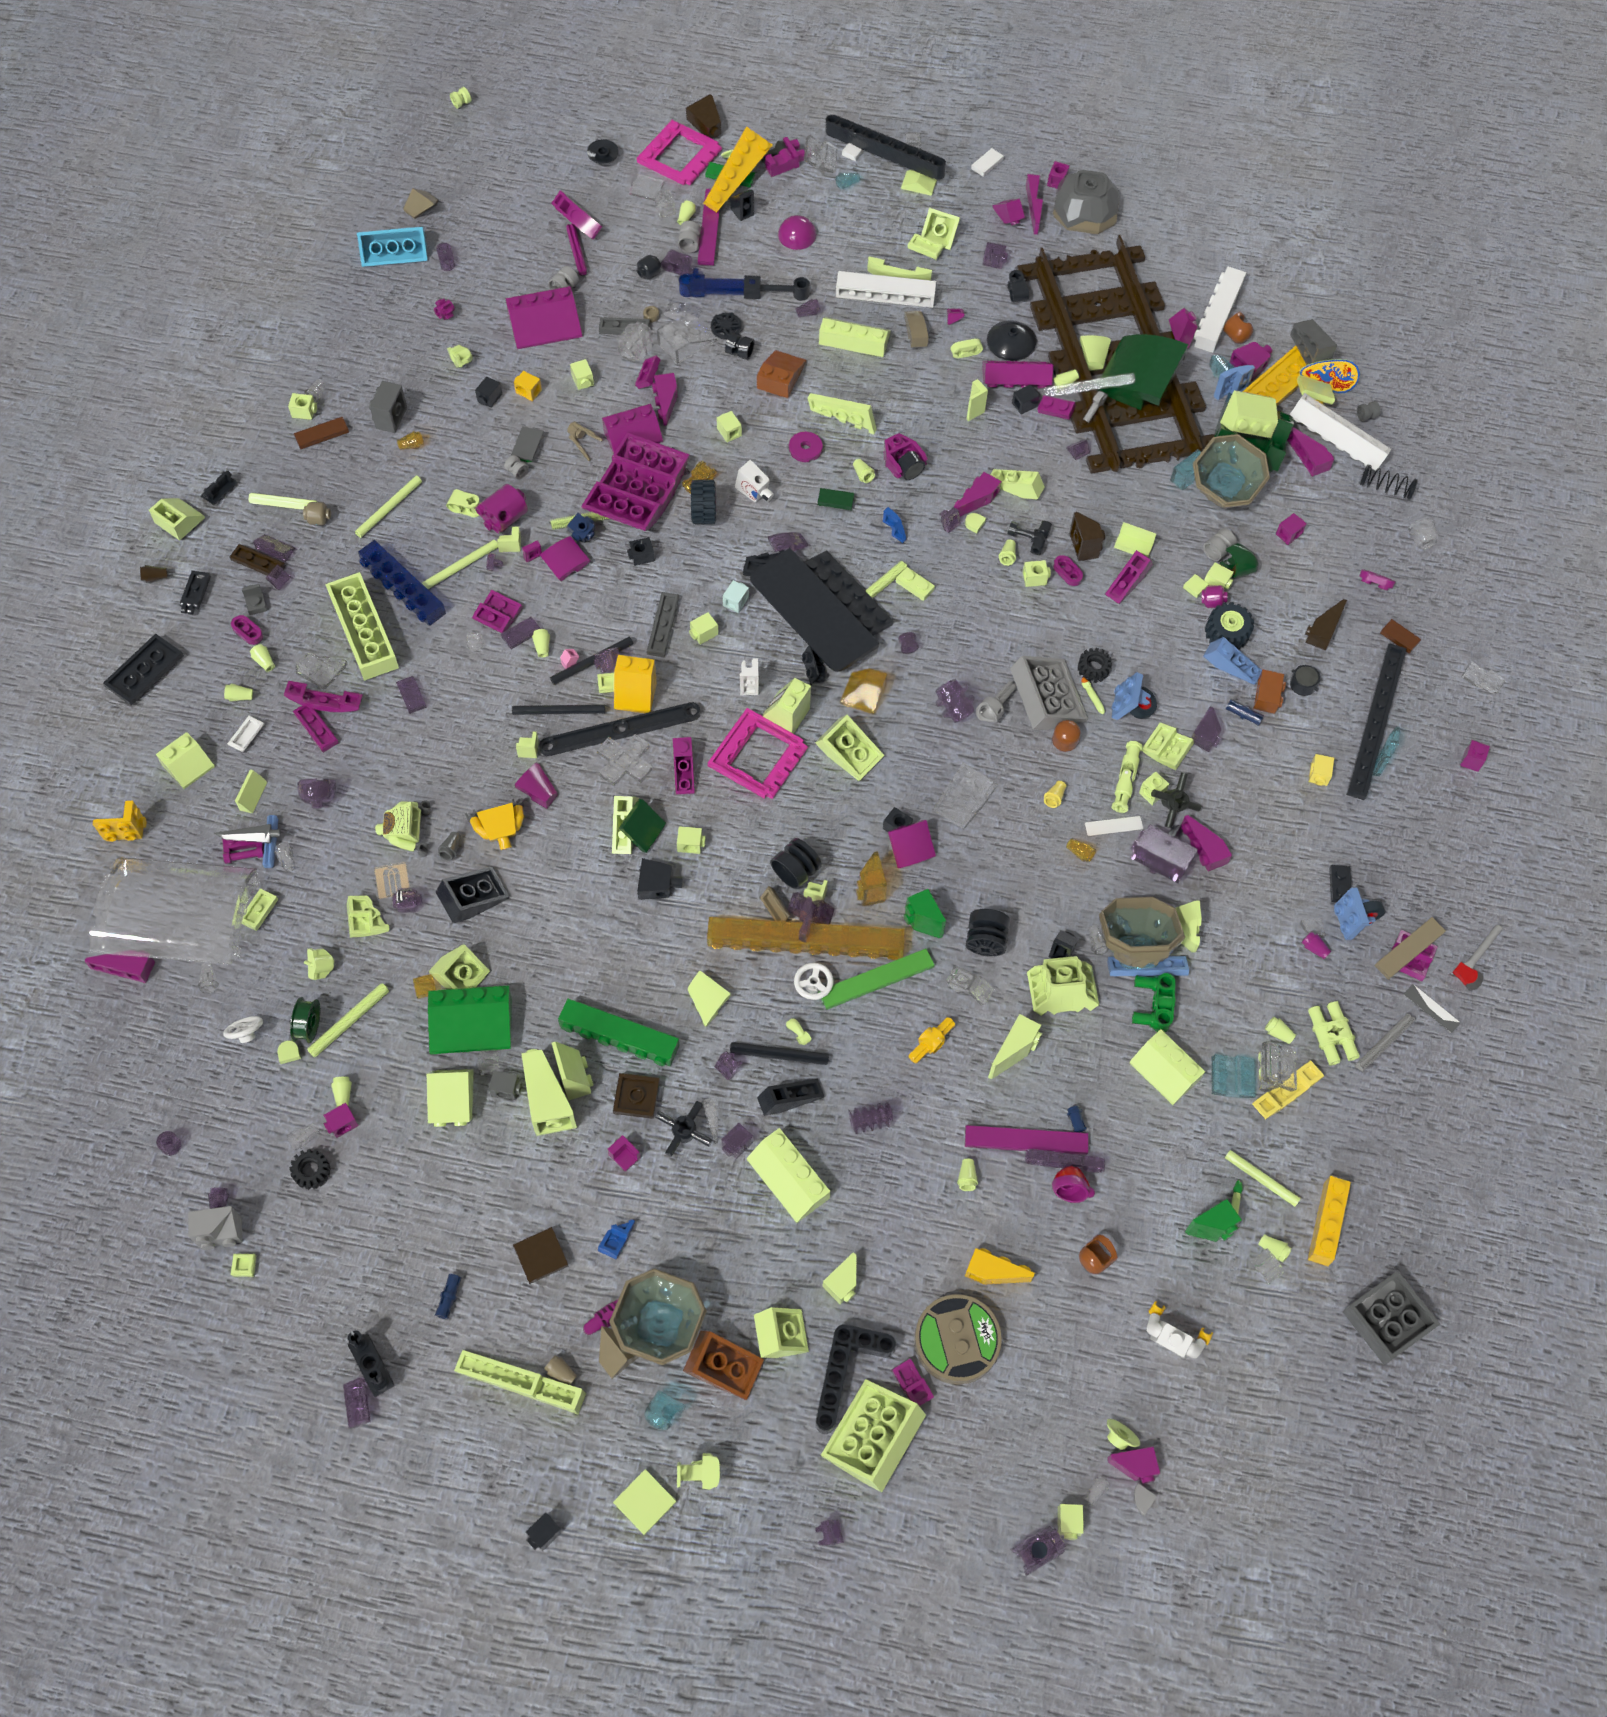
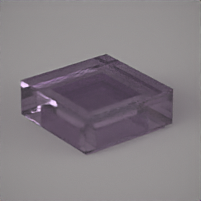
(278, 577)

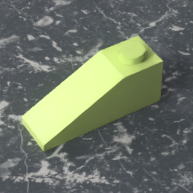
(622, 806)

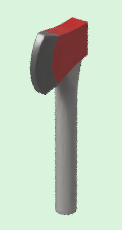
(1464, 971)

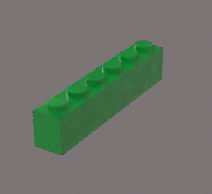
(618, 1032)

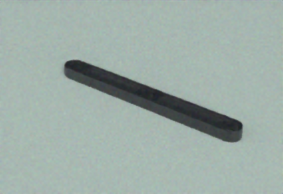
(634, 725)

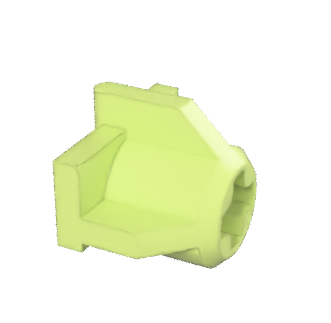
(460, 355)
(319, 963)

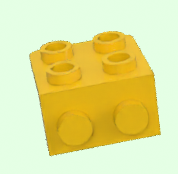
(127, 828)

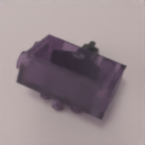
(1163, 852)

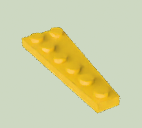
(741, 162)

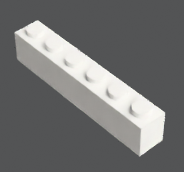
(885, 289)
(1220, 309)
(1340, 432)

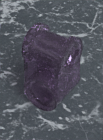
(677, 262)

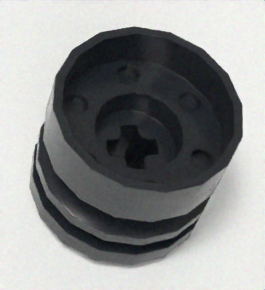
(795, 863)
(987, 932)

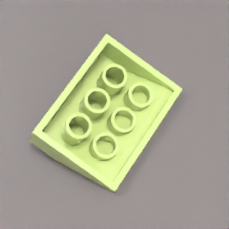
(874, 1434)

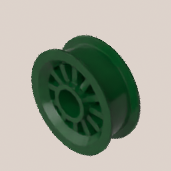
(305, 1020)

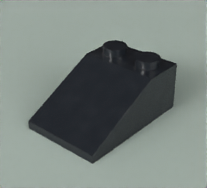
(471, 893)

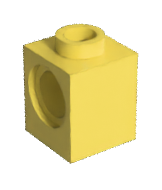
(1321, 770)

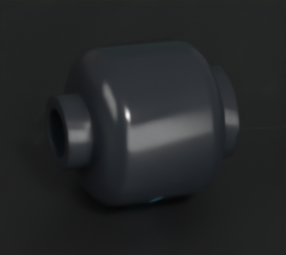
(648, 267)

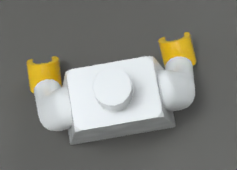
(1173, 1338)

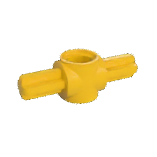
(931, 1040)

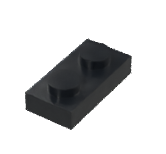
(1339, 881)

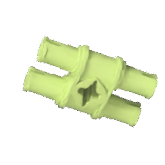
(1328, 1040)

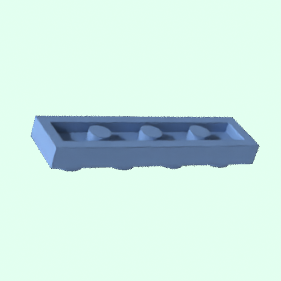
(1172, 965)

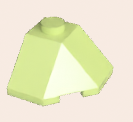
(1190, 921)

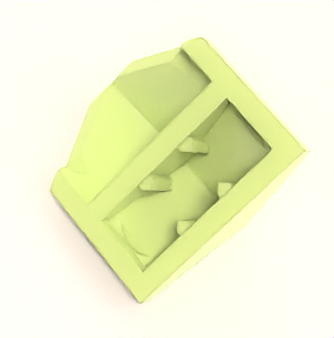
(918, 183)

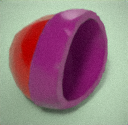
(1072, 1185)

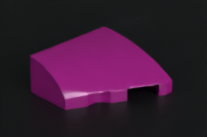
(537, 786)

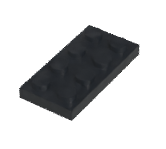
(143, 669)

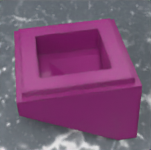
(954, 315)

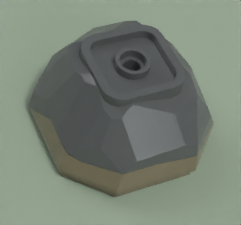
(1086, 202)

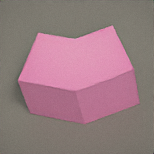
(569, 658)

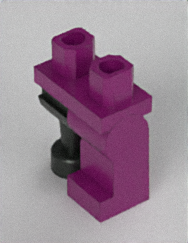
(783, 157)

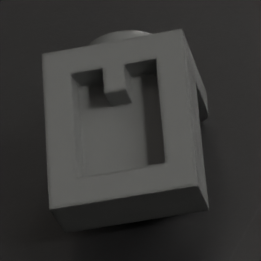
(254, 599)

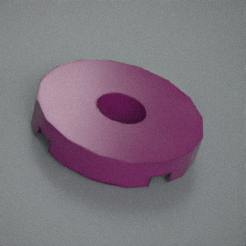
(809, 439)

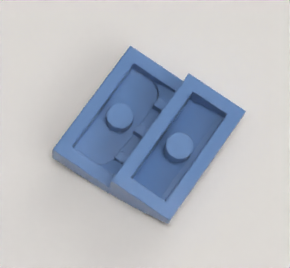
(1233, 379)

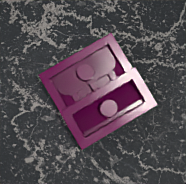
(565, 558)
(497, 611)
(911, 844)
(1419, 965)

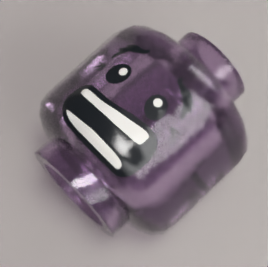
(407, 900)

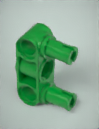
(1162, 1004)

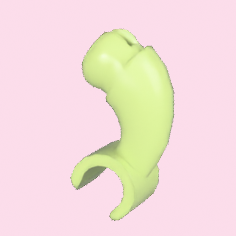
(803, 1037)

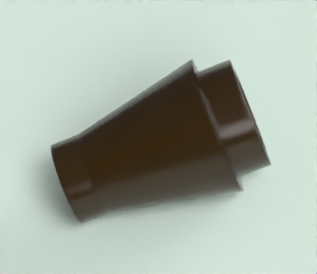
(152, 573)

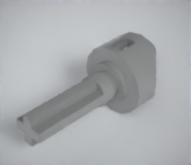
(993, 707)

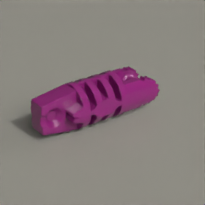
(600, 1318)

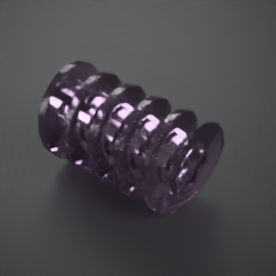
(871, 1117)

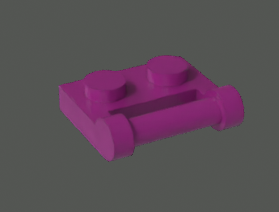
(233, 845)

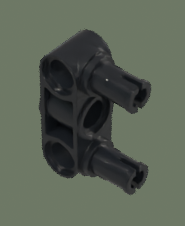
(364, 1352)

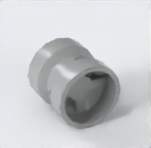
(518, 468)

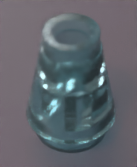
(845, 180)

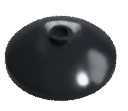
(1011, 340)

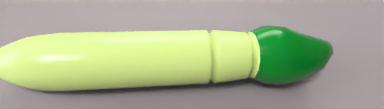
(1237, 1190)

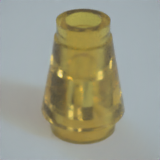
(410, 441)
(1082, 850)

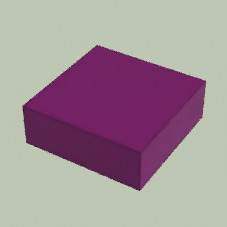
(532, 551)

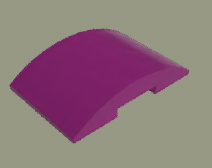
(637, 482)

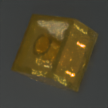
(872, 882)

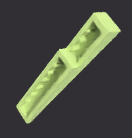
(521, 1381)

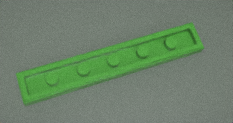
(878, 978)

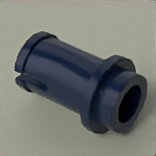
(1076, 1119)

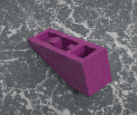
(1311, 453)
(1129, 577)
(123, 966)

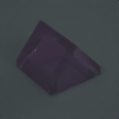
(1079, 449)

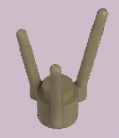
(577, 431)

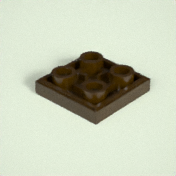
(540, 1255)

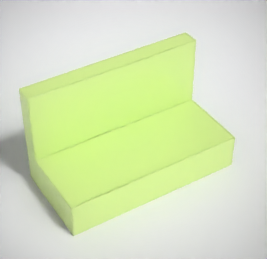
(977, 400)
(1135, 538)

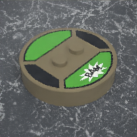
(957, 1339)

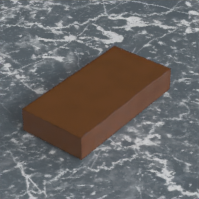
(1400, 636)

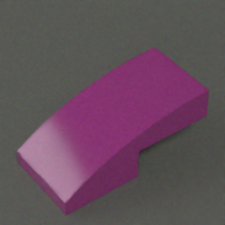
(912, 1383)

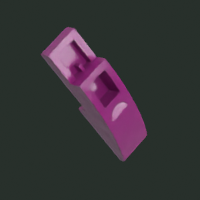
(576, 215)

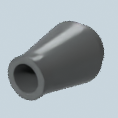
(449, 847)

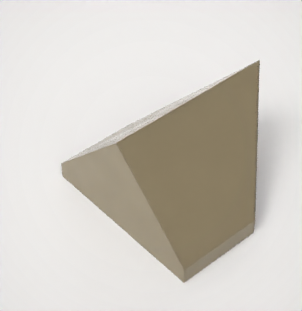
(419, 202)
(611, 1355)

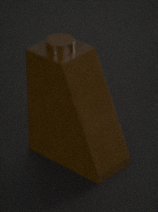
(704, 117)

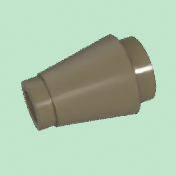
(560, 1370)

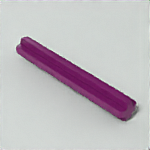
(576, 249)

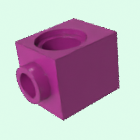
(1057, 173)
(1291, 528)
(340, 1120)

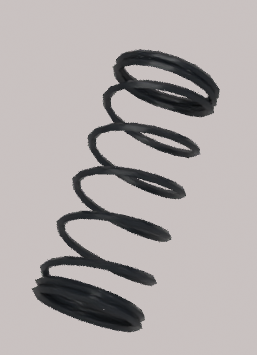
(1411, 489)

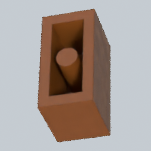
(1269, 691)

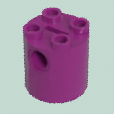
(502, 508)

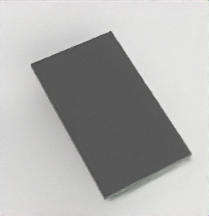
(527, 444)

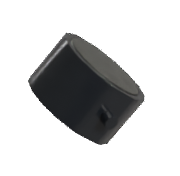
(1305, 680)

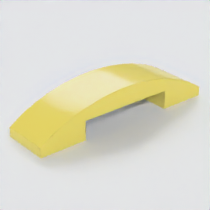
(1279, 1098)

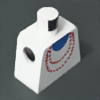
(753, 482)

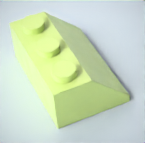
(1251, 414)
(1167, 1067)

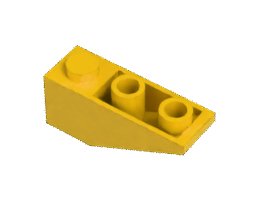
(994, 1270)

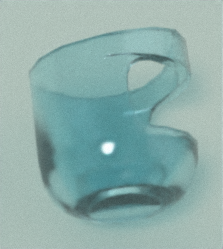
(657, 1405)

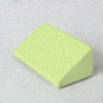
(250, 792)

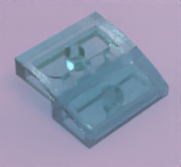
(1387, 751)
(1233, 1076)

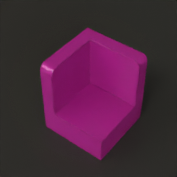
(624, 1153)

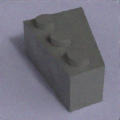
(1312, 341)

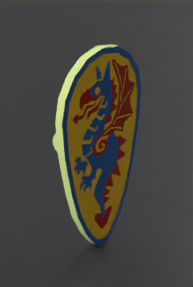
(1339, 373)

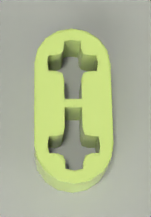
(966, 348)

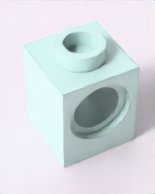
(735, 596)

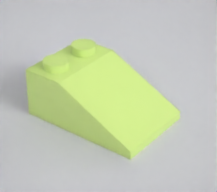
(849, 747)
(1020, 1040)
(572, 1071)

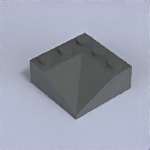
(1391, 1318)

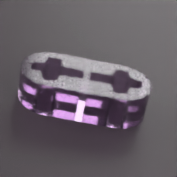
(446, 256)

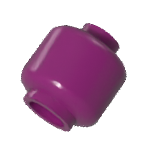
(1214, 596)

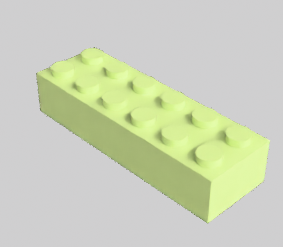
(362, 626)

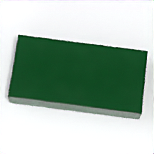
(835, 499)

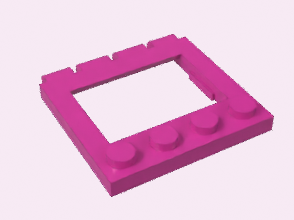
(694, 168)
(737, 739)

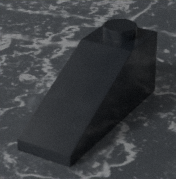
(789, 1096)

